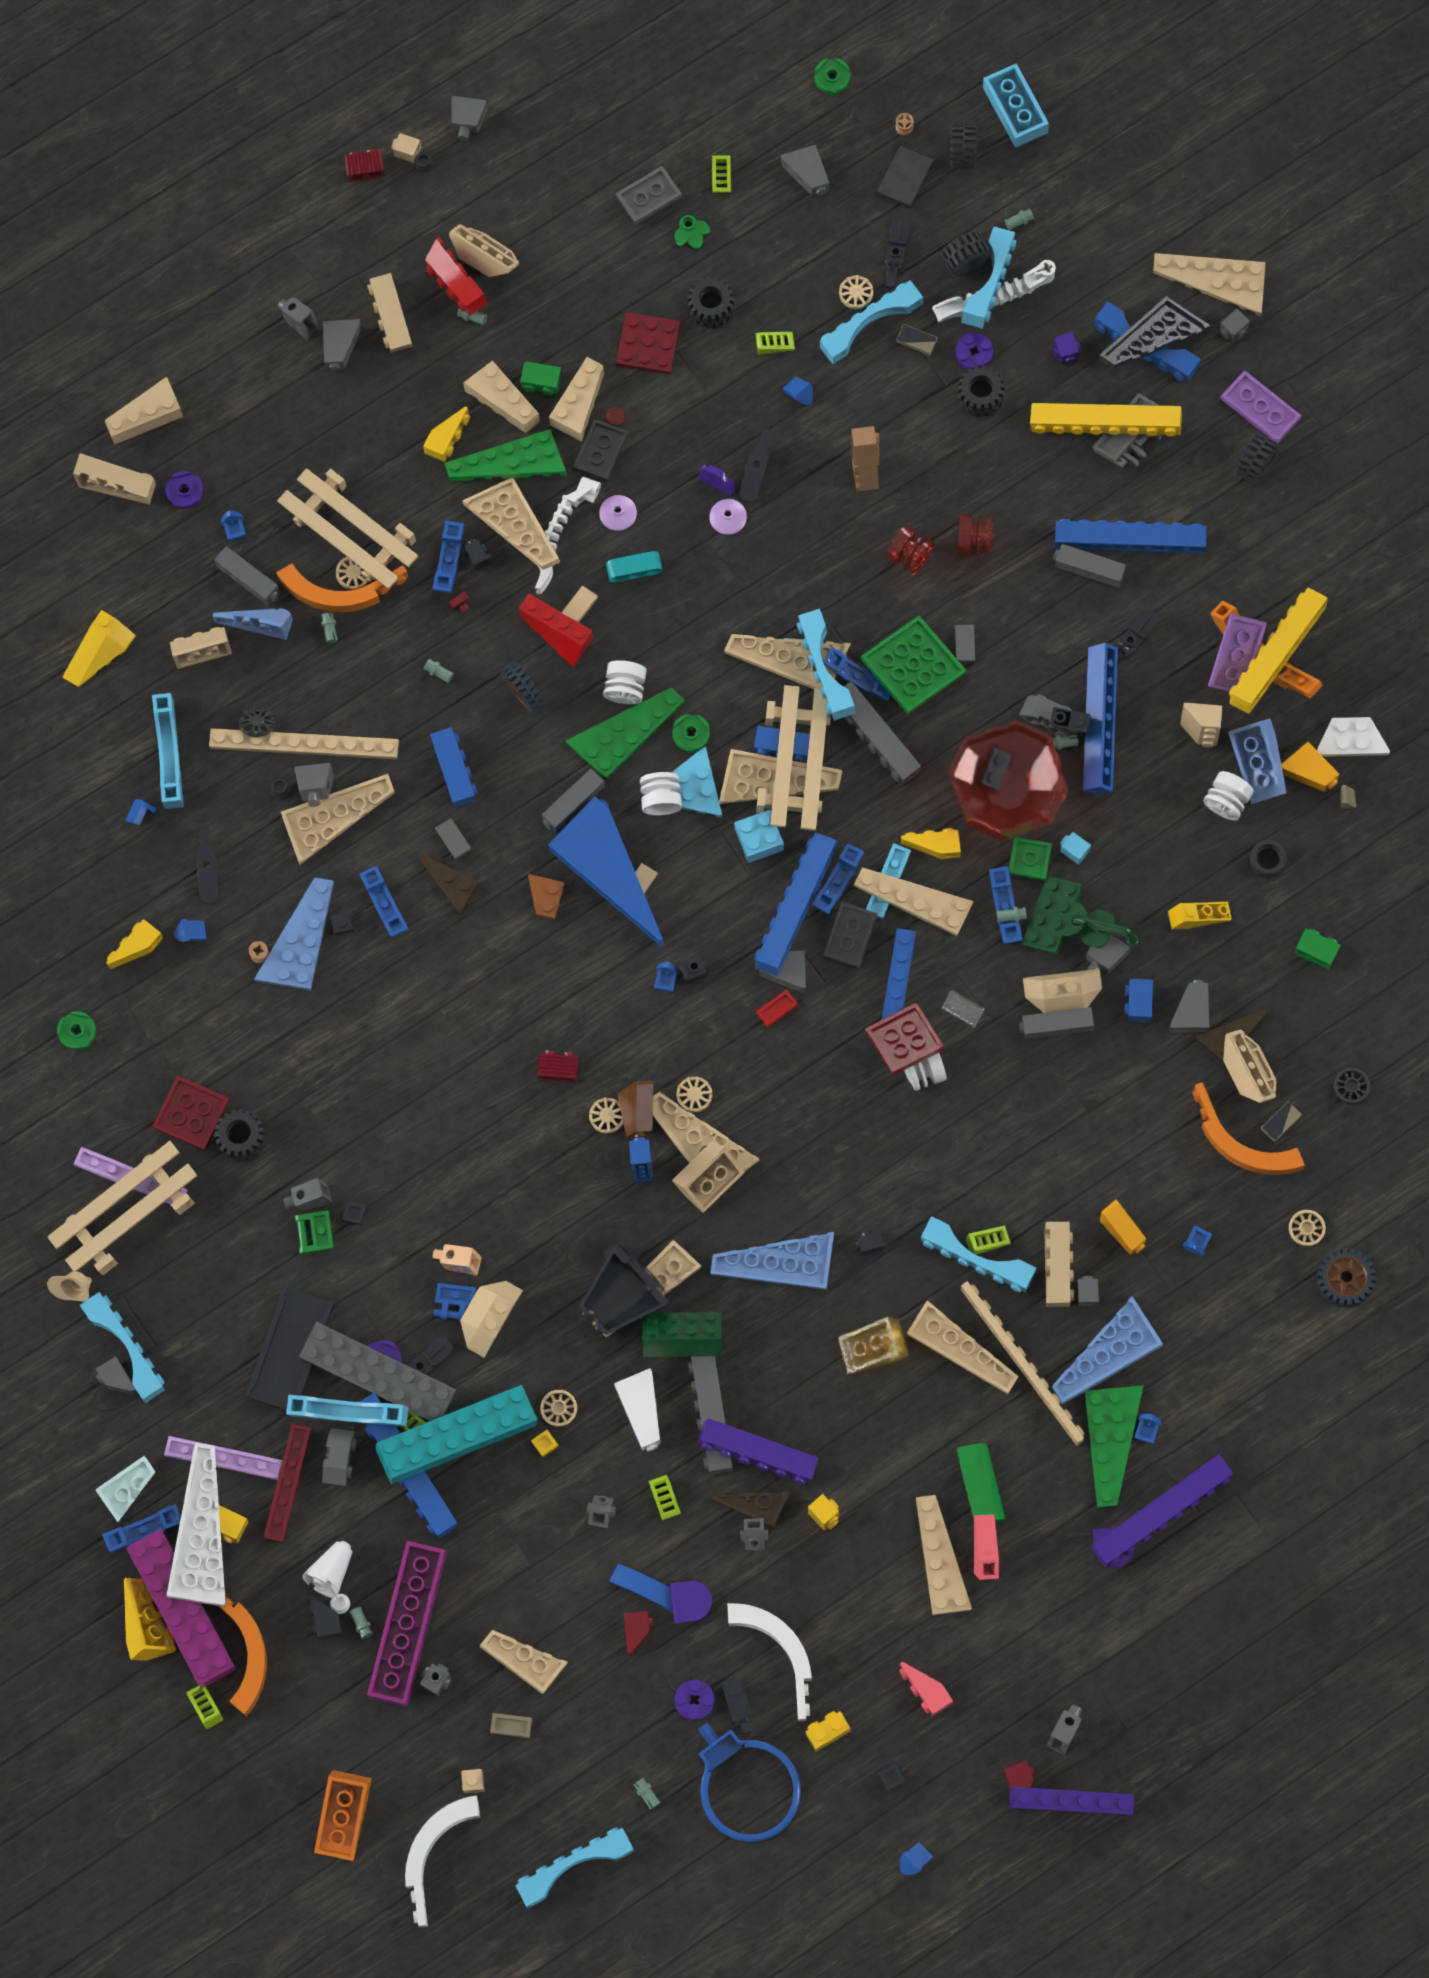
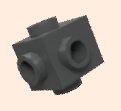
(600, 1511)
(754, 1534)
(432, 1685)

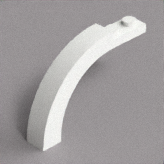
(766, 1622)
(437, 1825)

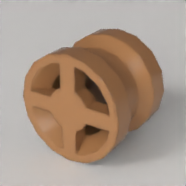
(904, 119)
(261, 955)

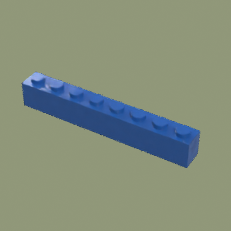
(1131, 536)
(1102, 707)
(796, 903)
(419, 1485)

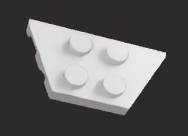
(1352, 738)

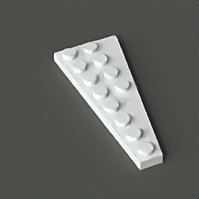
(198, 1550)

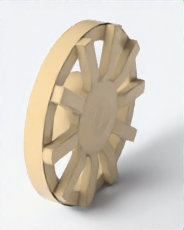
(856, 292)
(352, 572)
(694, 1094)
(606, 1115)
(1307, 1228)
(558, 1408)

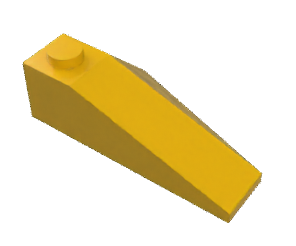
(100, 645)
(144, 1628)

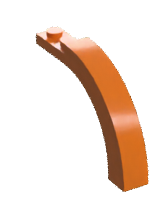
(335, 600)
(1289, 675)
(1240, 1155)
(256, 1669)

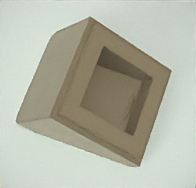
(1347, 797)

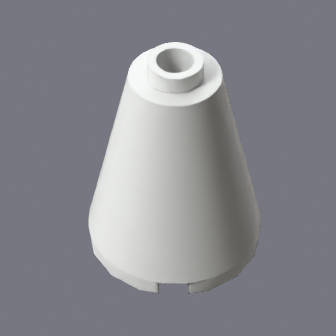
(329, 1569)

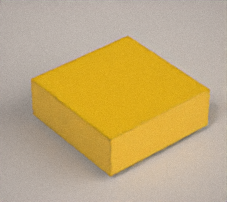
(544, 1443)

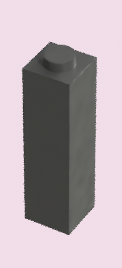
(1089, 565)
(247, 576)
(573, 801)
(1057, 1023)

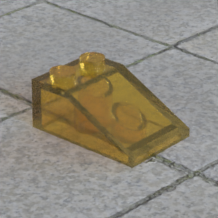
(873, 1345)

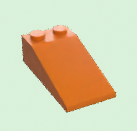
(342, 1815)

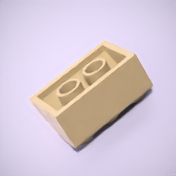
(200, 647)
(1202, 722)
(708, 1176)

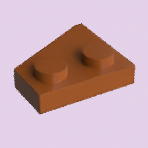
(546, 895)

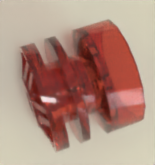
(975, 534)
(911, 550)

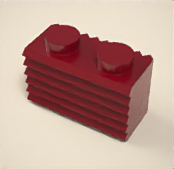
(364, 165)
(558, 1067)

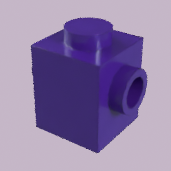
(1066, 348)

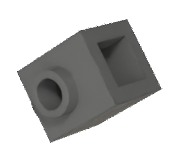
(1234, 326)
(1087, 1291)

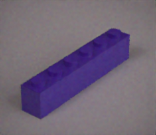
(757, 1451)
(1071, 1801)

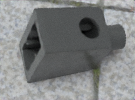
(467, 115)
(299, 317)
(314, 782)
(1108, 956)
(309, 1195)
(1065, 1729)

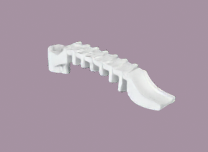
(1038, 276)
(586, 490)

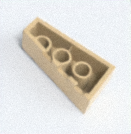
(390, 313)
(499, 393)
(577, 402)
(145, 413)
(113, 479)
(1058, 1264)

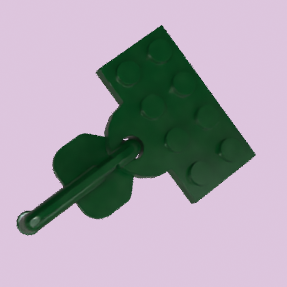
(1061, 917)

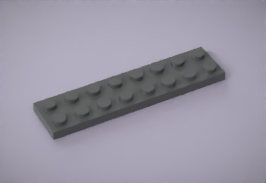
(377, 1372)

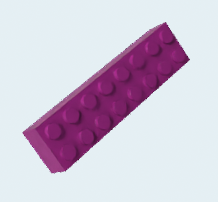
(185, 1619)
(407, 1624)

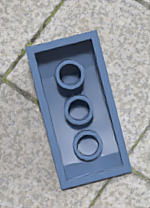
(1259, 759)

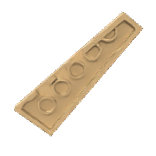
(923, 902)
(671, 1268)
(948, 1339)
(943, 1574)

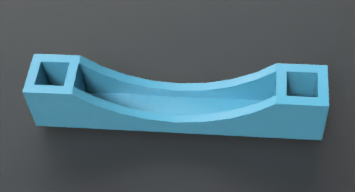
(901, 301)
(978, 305)
(837, 696)
(168, 751)
(1015, 1272)
(144, 1380)
(347, 1411)
(612, 1847)

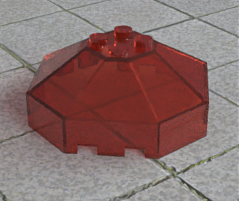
(1030, 787)

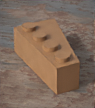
(865, 458)

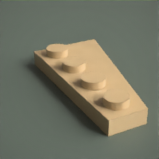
(531, 1665)

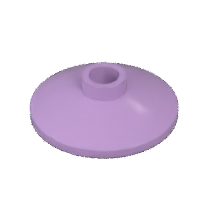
(621, 520)
(730, 524)

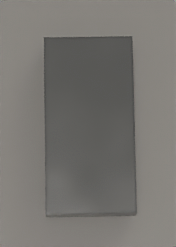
(965, 643)
(453, 839)

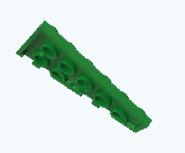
(515, 459)
(616, 739)
(1111, 1428)

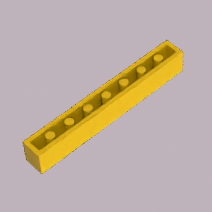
(1106, 419)
(1277, 650)

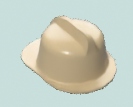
(70, 1287)

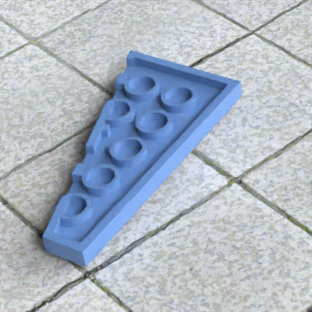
(297, 948)
(788, 1262)
(1115, 1347)

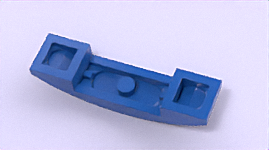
(449, 557)
(852, 672)
(839, 879)
(1004, 900)
(383, 902)
(123, 1537)
(643, 1586)

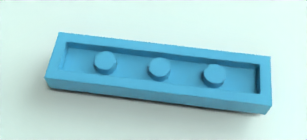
(893, 867)

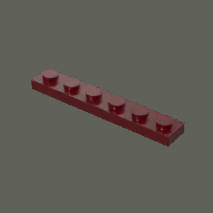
(287, 1483)

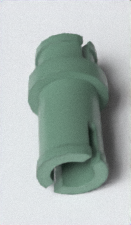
(1021, 218)
(477, 317)
(329, 627)
(439, 671)
(1064, 741)
(1012, 914)
(362, 1626)
(647, 1794)

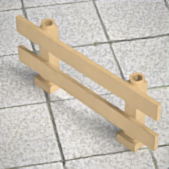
(326, 493)
(789, 716)
(168, 1188)

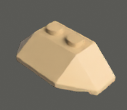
(482, 251)
(1063, 990)
(1248, 1067)
(488, 1314)

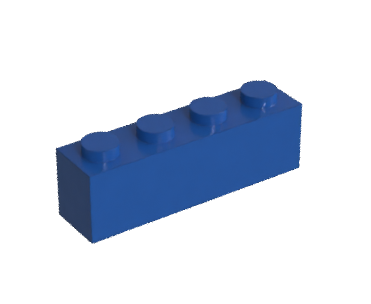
(453, 767)
(641, 1160)

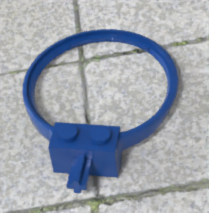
(721, 1749)

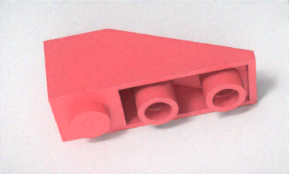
(985, 1548)
(932, 1693)

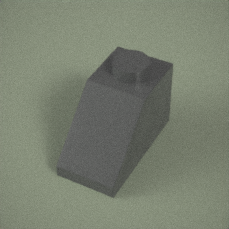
(115, 1377)

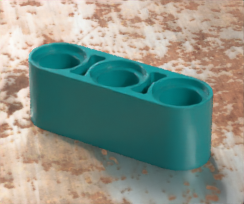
(634, 566)

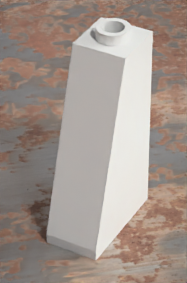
(640, 1406)

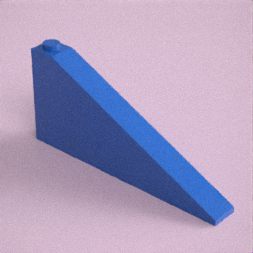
(597, 855)

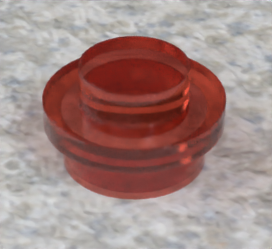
(615, 416)

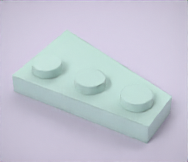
(125, 1487)

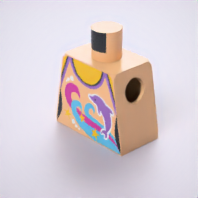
(458, 1259)

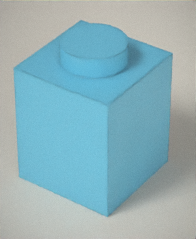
(1075, 847)

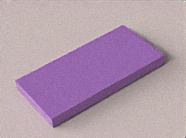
(1260, 407)
(1237, 649)

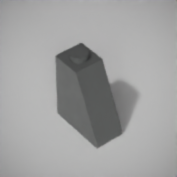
(807, 169)
(339, 342)
(792, 972)
(1193, 1010)

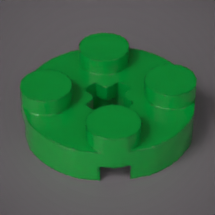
(836, 85)
(691, 743)
(83, 1039)

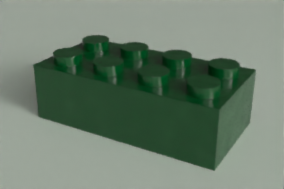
(682, 1334)

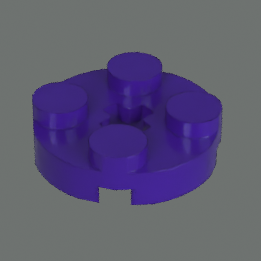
(970, 342)
(192, 496)
(694, 1711)

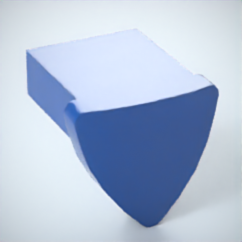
(800, 391)
(233, 525)
(138, 811)
(190, 931)
(666, 977)
(1197, 1241)
(1147, 1428)
(913, 1860)

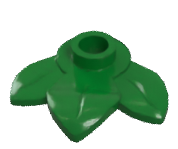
(691, 235)

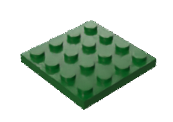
(913, 664)

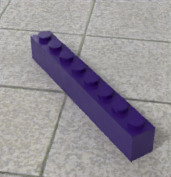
(1161, 1511)

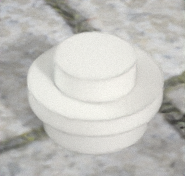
(340, 1603)

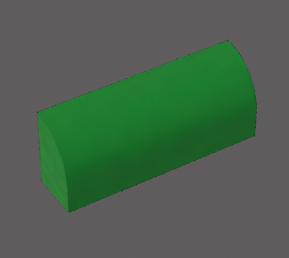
(980, 1481)

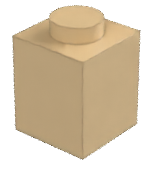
(406, 147)
(472, 1781)

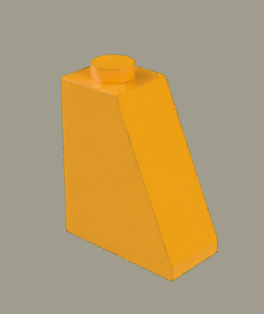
(1310, 768)
(1122, 1228)

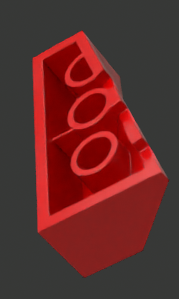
(454, 279)
(557, 629)

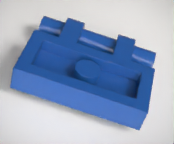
(455, 1296)

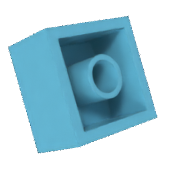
(758, 837)

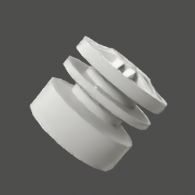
(624, 682)
(660, 793)
(1228, 795)
(930, 1068)

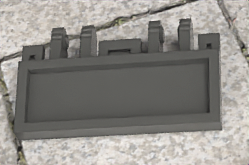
(1118, 447)

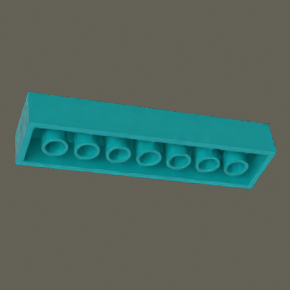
(456, 1434)

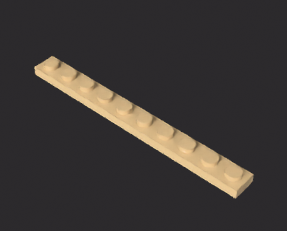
(305, 744)
(1026, 1368)

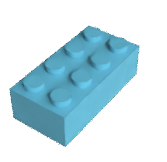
(1015, 105)

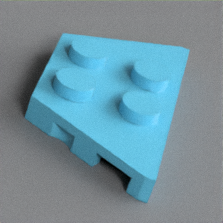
(698, 785)

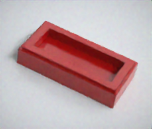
(777, 1008)

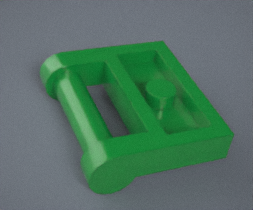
(320, 1230)

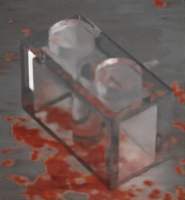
(963, 1008)

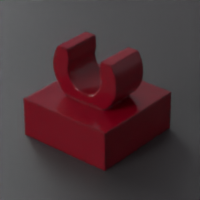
(459, 602)

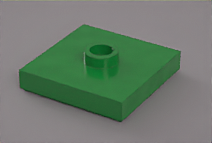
(1030, 859)

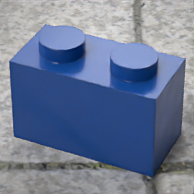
(1139, 1000)

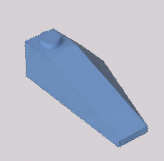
(266, 622)

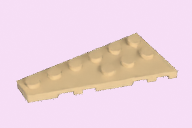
(1223, 279)
(511, 517)
(781, 656)
(751, 771)
(317, 826)
(692, 1134)

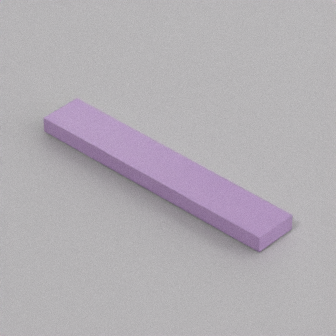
(114, 1170)
(227, 1458)

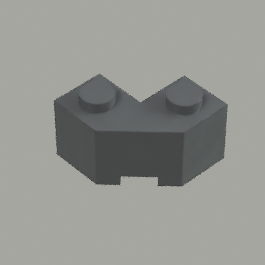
(1038, 711)
(337, 1462)

